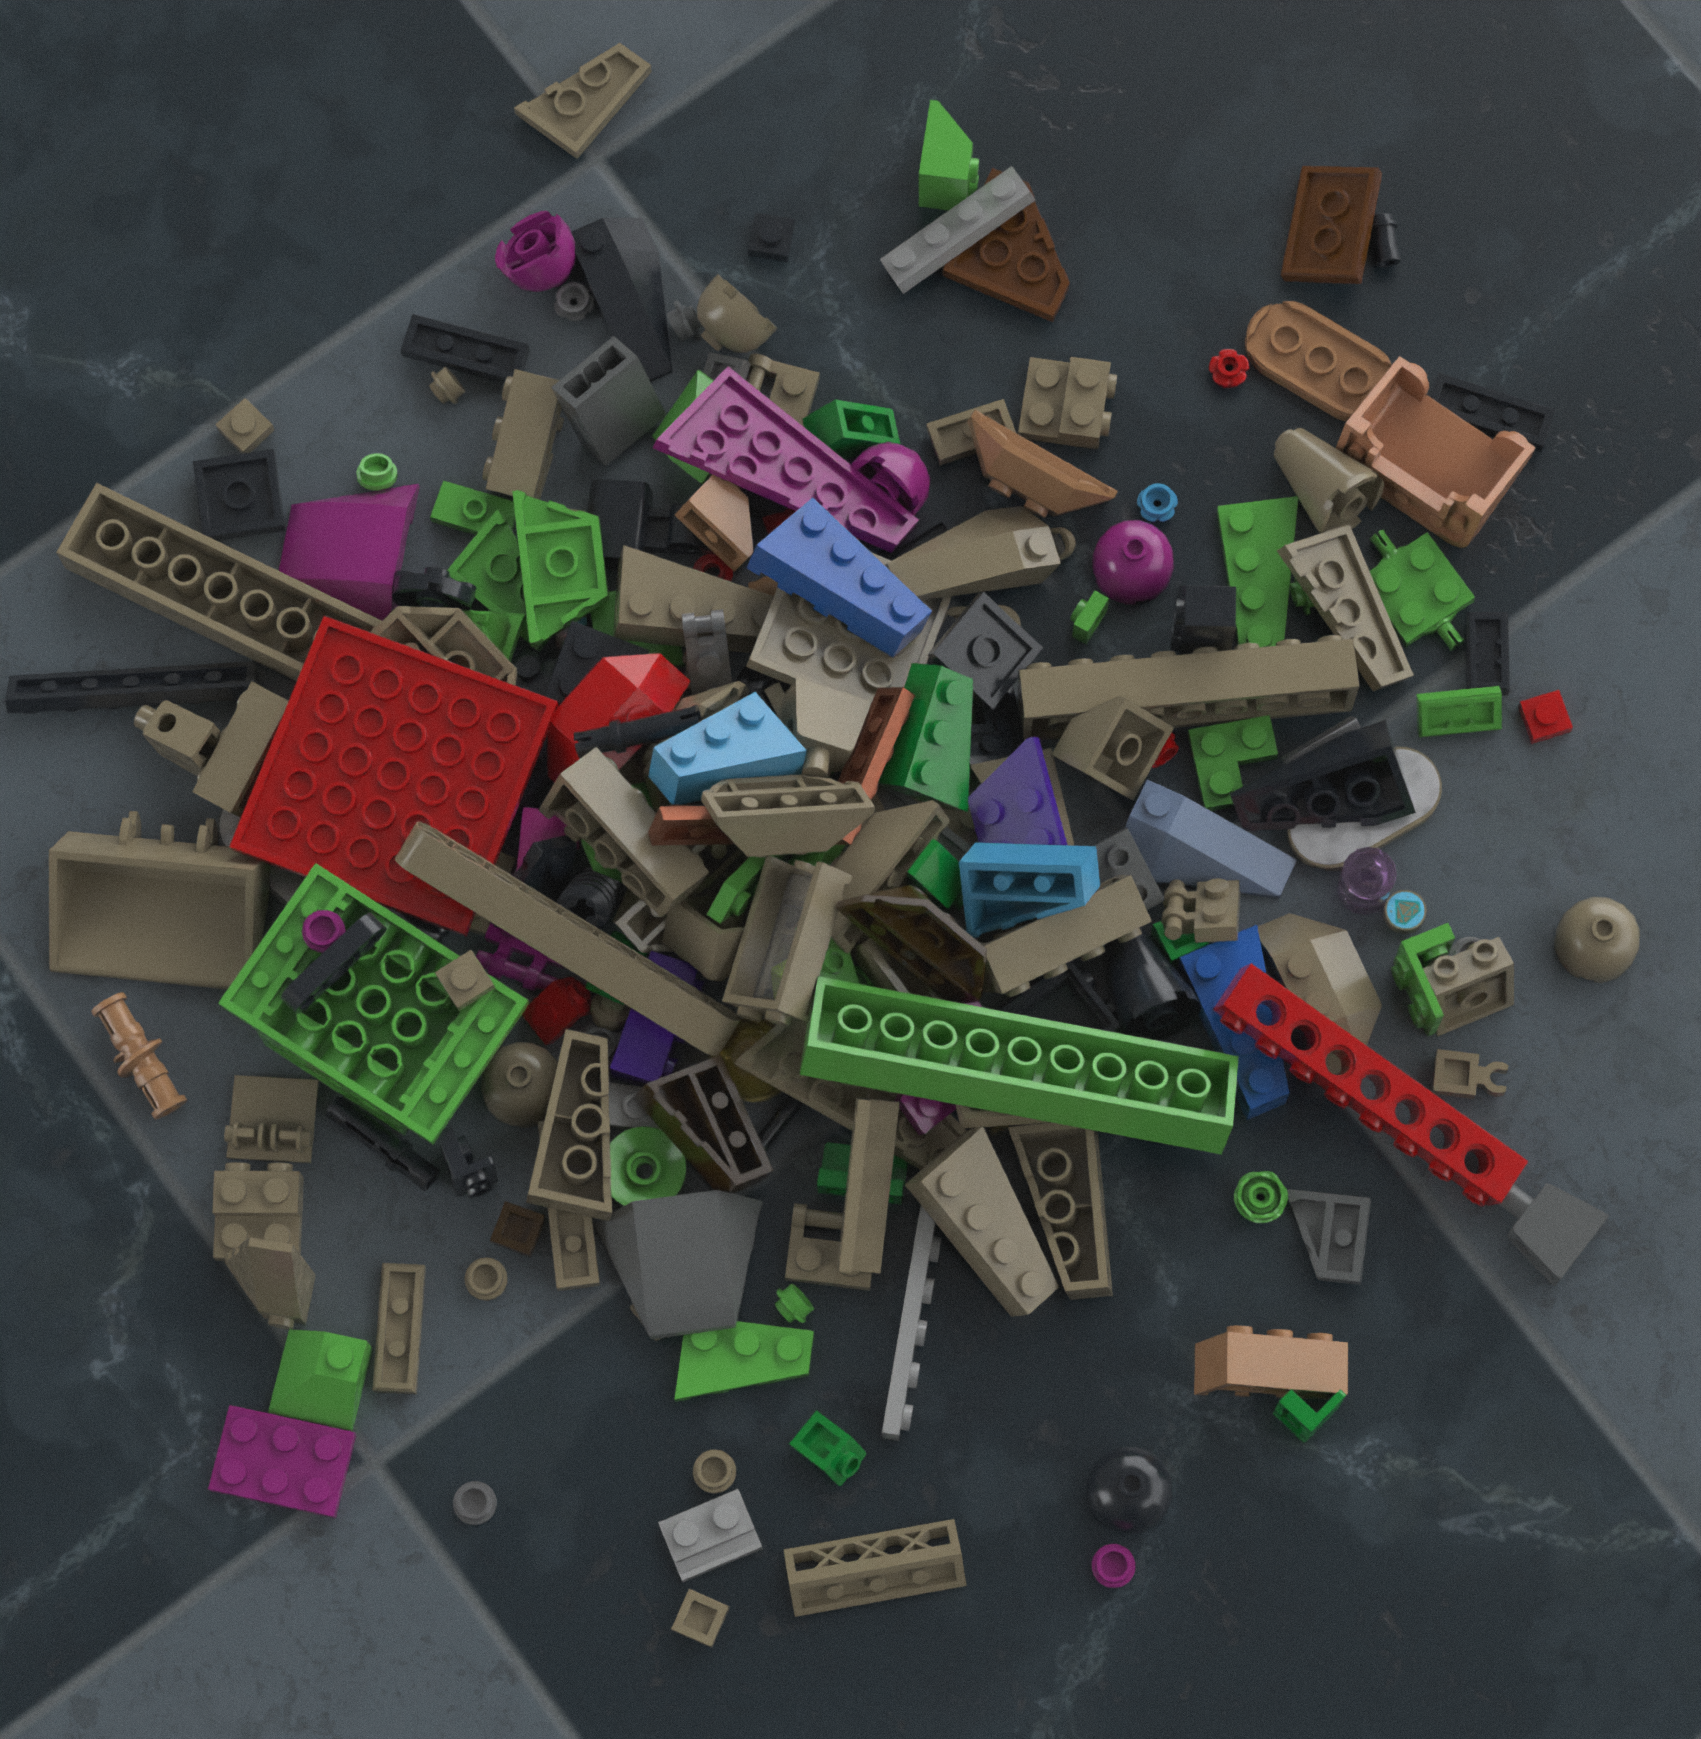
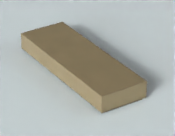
(399, 1328)

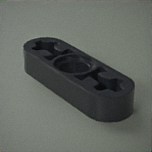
(333, 963)

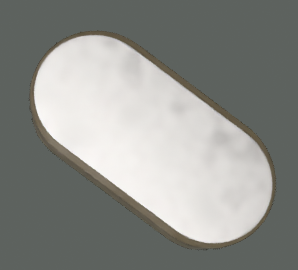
(1331, 846)

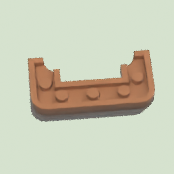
(1430, 457)

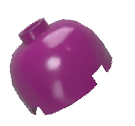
(538, 253)
(897, 473)
(1133, 562)

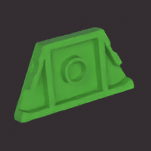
(559, 565)

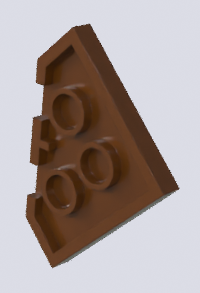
(1015, 264)

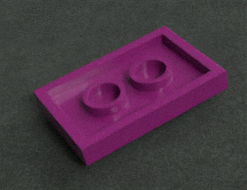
(282, 1461)

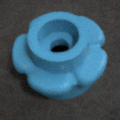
(1153, 493)

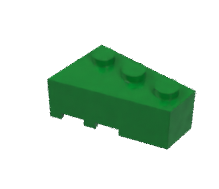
(935, 741)

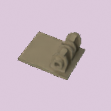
(272, 1119)

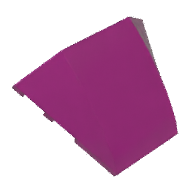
(351, 546)

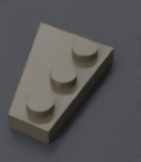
(585, 103)

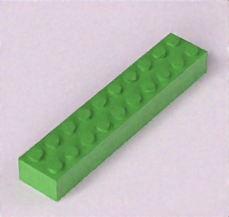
(1020, 1065)

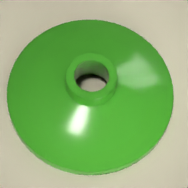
(645, 1147)

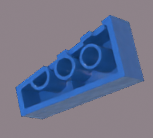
(1209, 972)

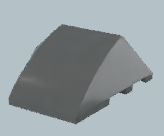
(683, 1258)

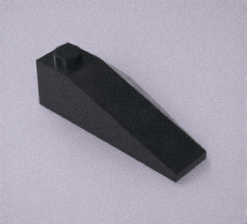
(626, 283)

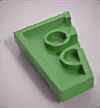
(495, 569)
(739, 889)
(741, 1358)

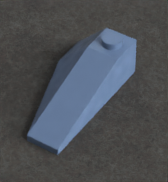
(1198, 845)

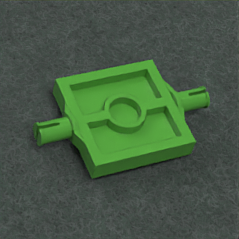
(1419, 589)

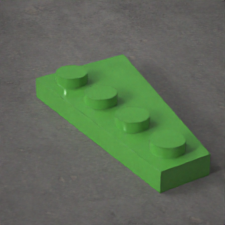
(1262, 580)

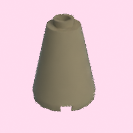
(1326, 480)

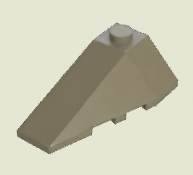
(274, 1280)

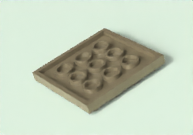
(822, 650)

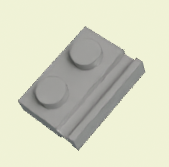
(710, 1535)

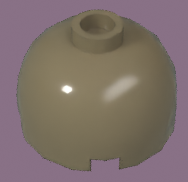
(731, 318)
(1597, 939)
(519, 1084)

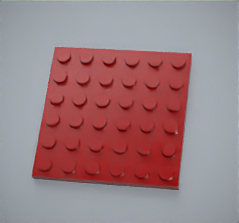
(389, 743)

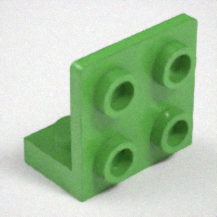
(1409, 974)

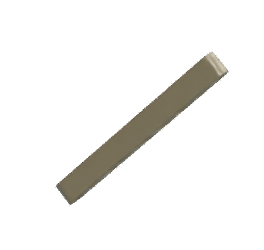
(567, 939)

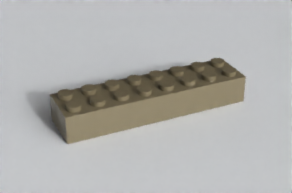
(200, 582)
(1196, 686)

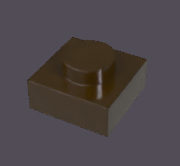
(518, 1229)

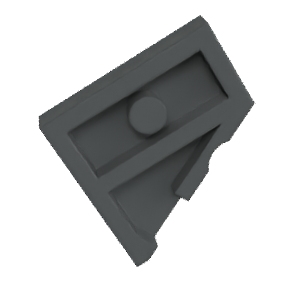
(1333, 1233)

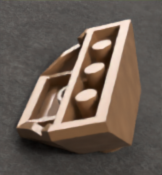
(1032, 472)

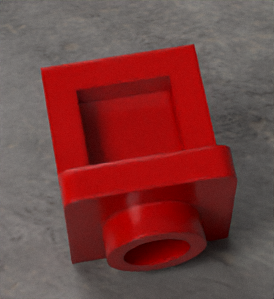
(557, 1008)

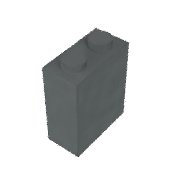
(609, 401)

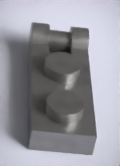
(706, 655)

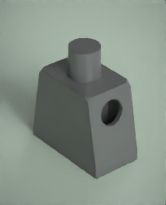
(1551, 1228)

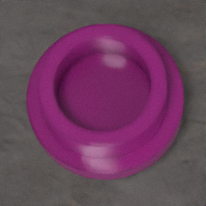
(322, 930)
(1113, 1566)

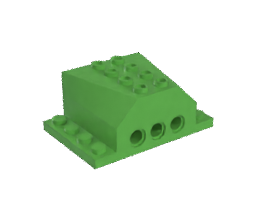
(386, 1025)

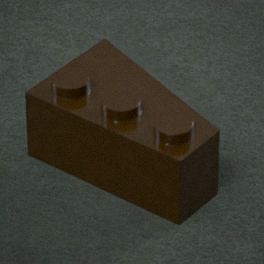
(708, 1124)

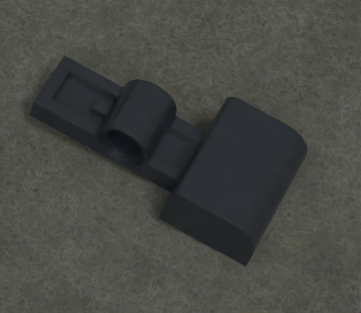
(631, 521)

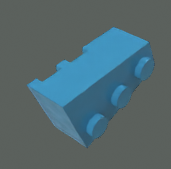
(730, 744)
(1024, 882)

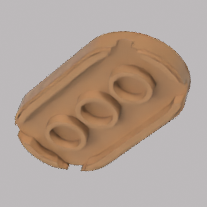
(1314, 357)

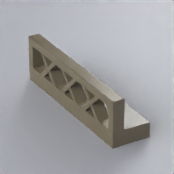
(868, 1185)
(875, 1574)

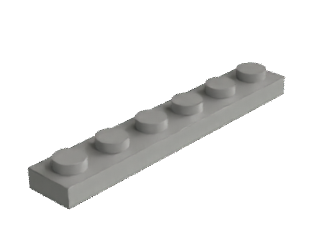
(912, 1329)

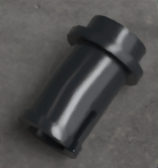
(1385, 241)

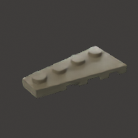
(1346, 597)

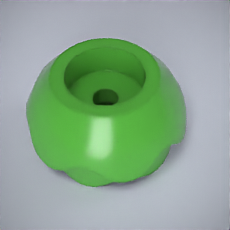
(1262, 1183)

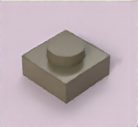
(245, 427)
(464, 980)
(700, 1618)

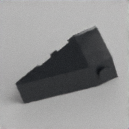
(1338, 782)

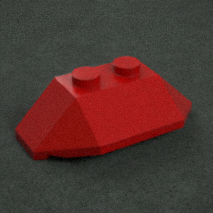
(613, 689)

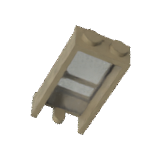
(785, 940)

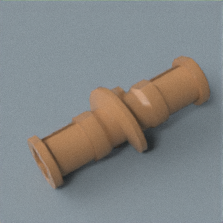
(138, 1056)

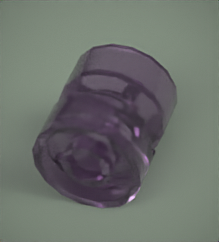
(1366, 880)

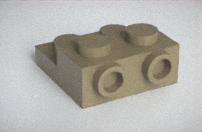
(1067, 401)
(1472, 983)
(256, 1206)

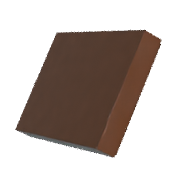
(1331, 224)

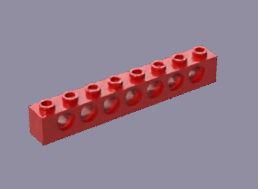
(1497, 1162)

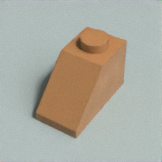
(721, 520)

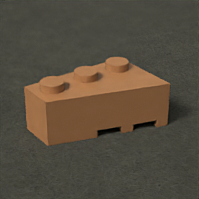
(1271, 1364)

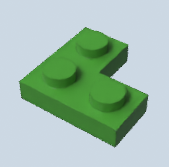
(1222, 749)

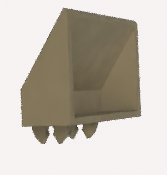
(154, 906)

